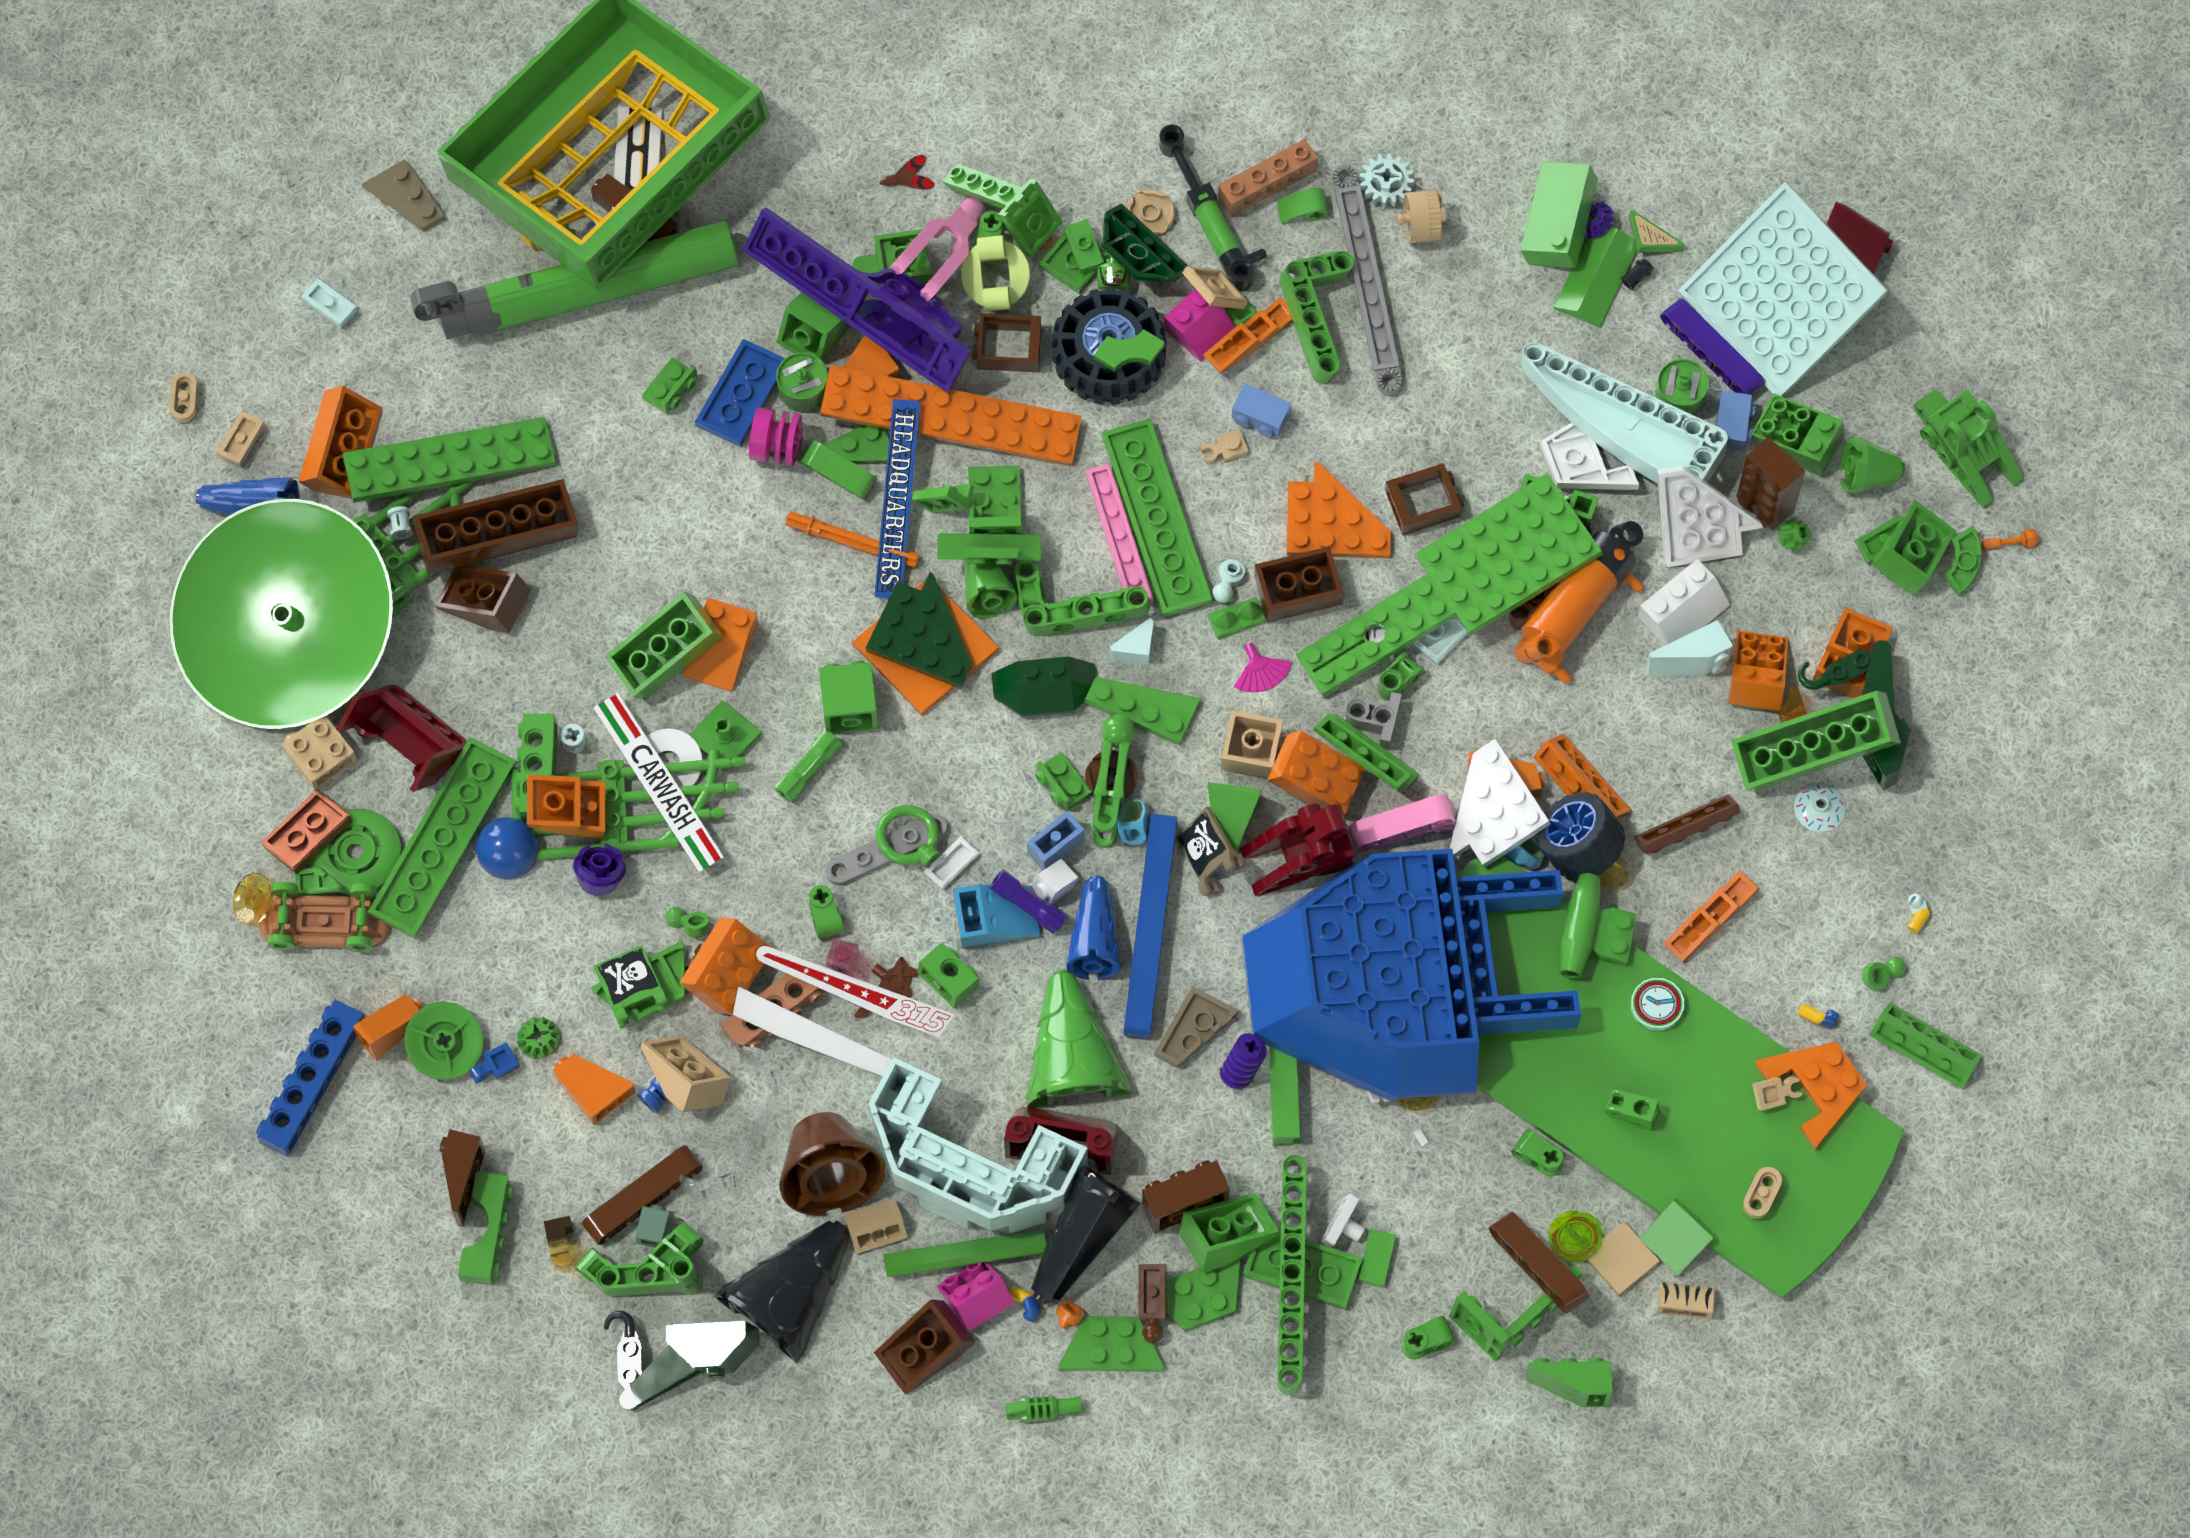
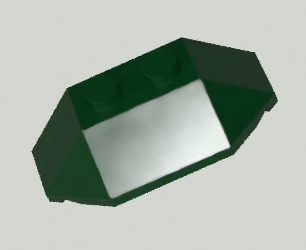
(1139, 248)
(1043, 685)

